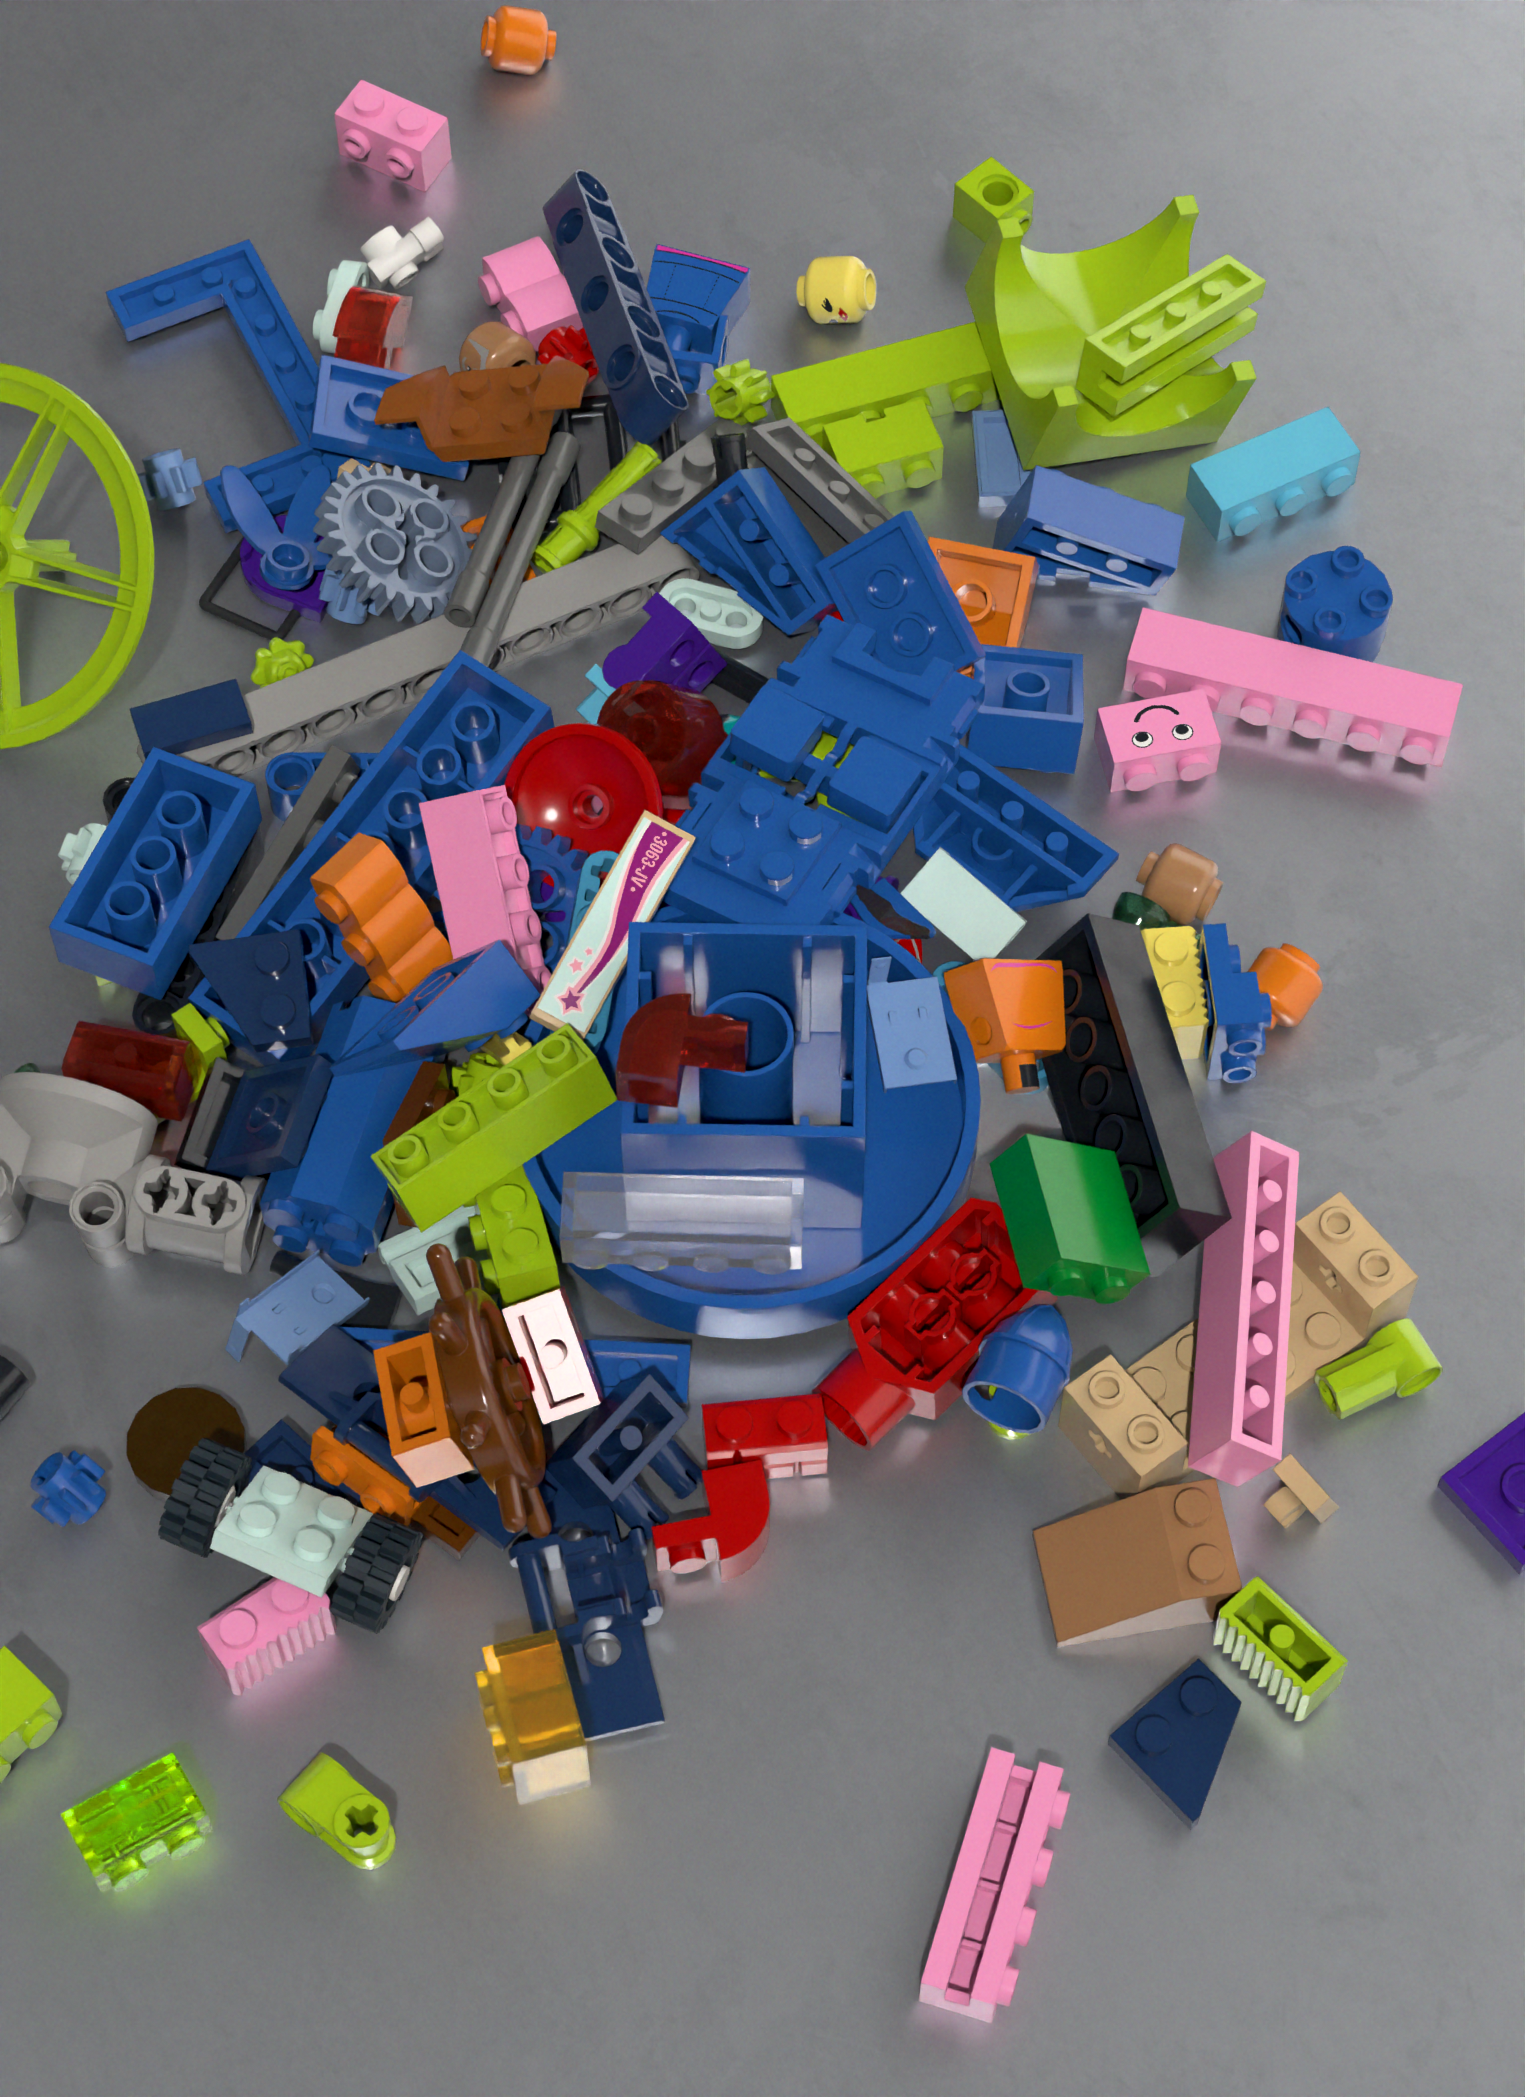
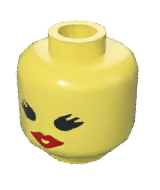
(837, 290)

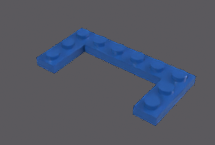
(242, 286)

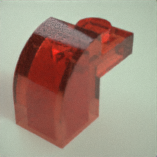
(371, 325)
(665, 1039)

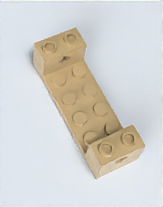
(1139, 1419)

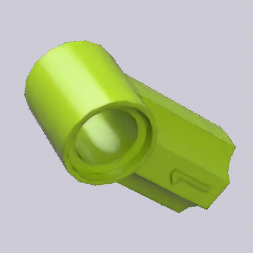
(1390, 1363)

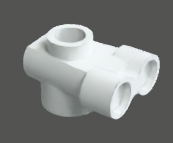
(395, 258)

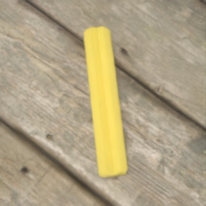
(506, 1049)

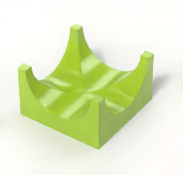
(1034, 327)

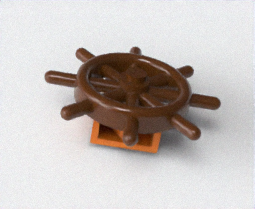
(465, 1399)

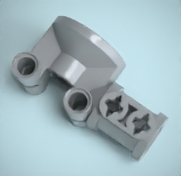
(94, 1154)

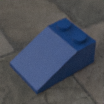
(447, 1010)

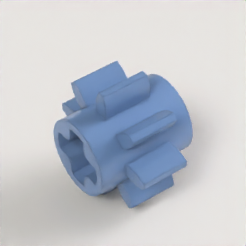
(169, 479)
(342, 601)

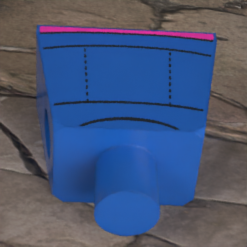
(692, 294)

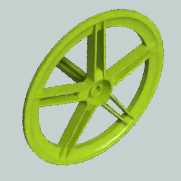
(24, 559)

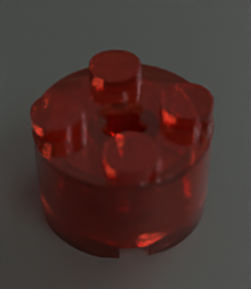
(670, 726)

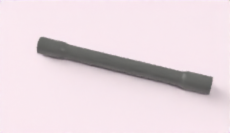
(551, 476)
(474, 580)

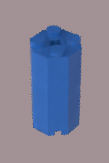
(337, 1193)

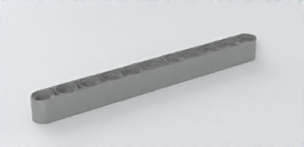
(406, 664)

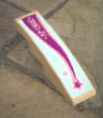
(600, 943)

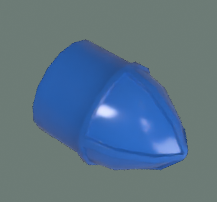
(1030, 1366)

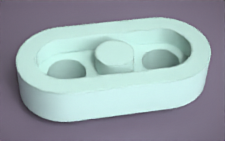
(339, 283)
(714, 611)

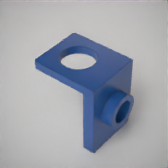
(697, 369)

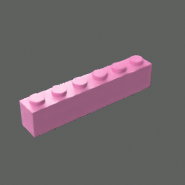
(1294, 687)
(1245, 1314)

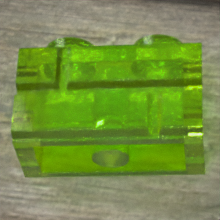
(138, 1824)

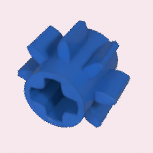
(68, 1488)

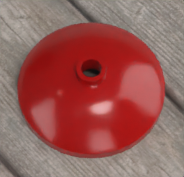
(563, 772)

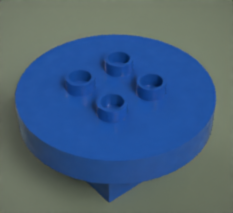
(808, 1107)

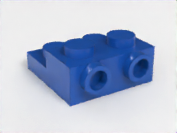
(1234, 1009)

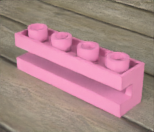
(484, 878)
(991, 1888)

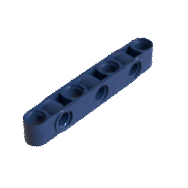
(615, 308)

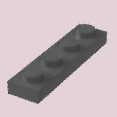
(666, 491)
(317, 802)

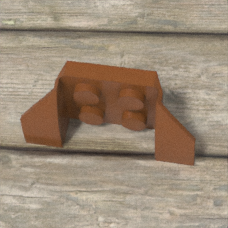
(485, 409)

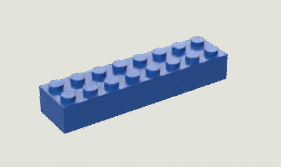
(449, 745)

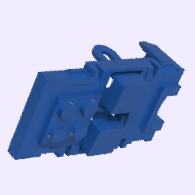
(796, 865)

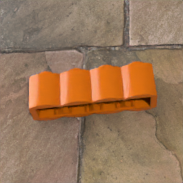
(380, 917)

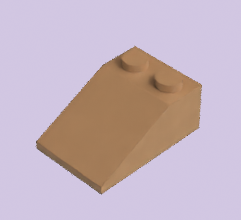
(1138, 1564)

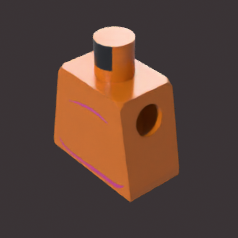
(1011, 1014)

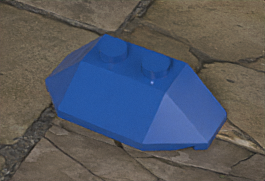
(1009, 838)

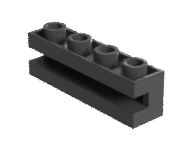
(815, 485)

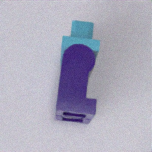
(663, 650)

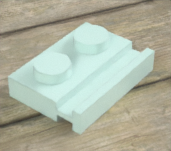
(407, 1256)

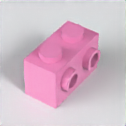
(393, 135)

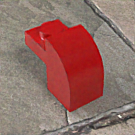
(731, 1532)

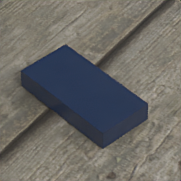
(192, 719)

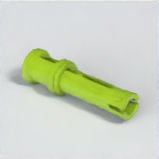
(577, 528)

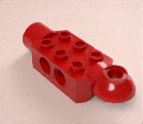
(924, 1326)

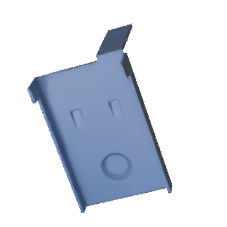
(908, 1029)
(295, 1310)

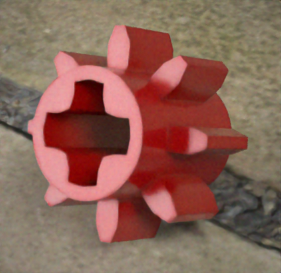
(571, 346)

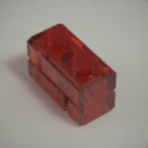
(136, 1064)

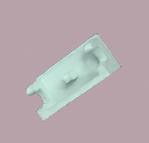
(963, 907)

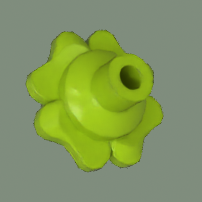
(280, 661)

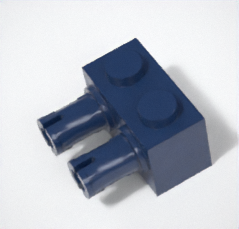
(615, 1444)

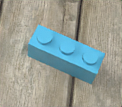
(1273, 474)

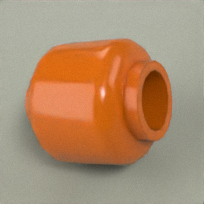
(517, 40)
(1290, 981)

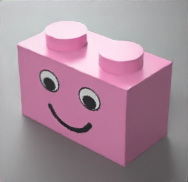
(1157, 741)

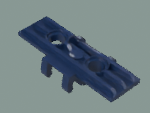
(329, 1379)
(608, 1601)

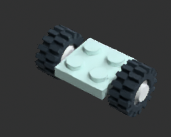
(291, 1533)

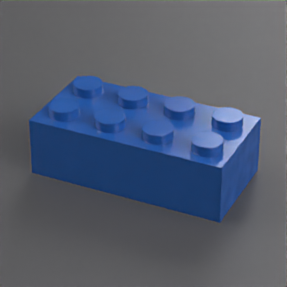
(156, 873)

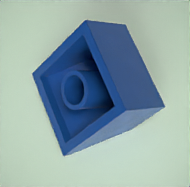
(1029, 709)

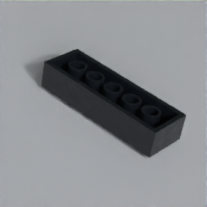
(1128, 1090)

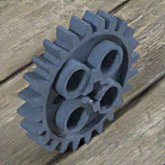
(393, 540)

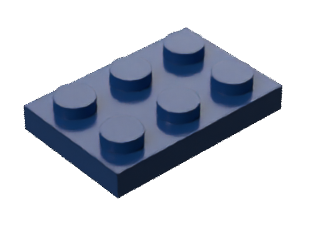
(345, 416)
(901, 592)

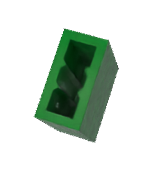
(1069, 1219)

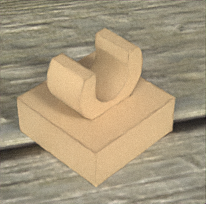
(1298, 1495)

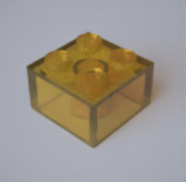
(535, 1718)

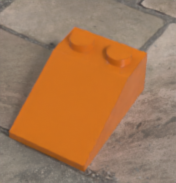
(991, 589)

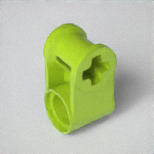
(334, 1806)

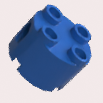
(1336, 604)

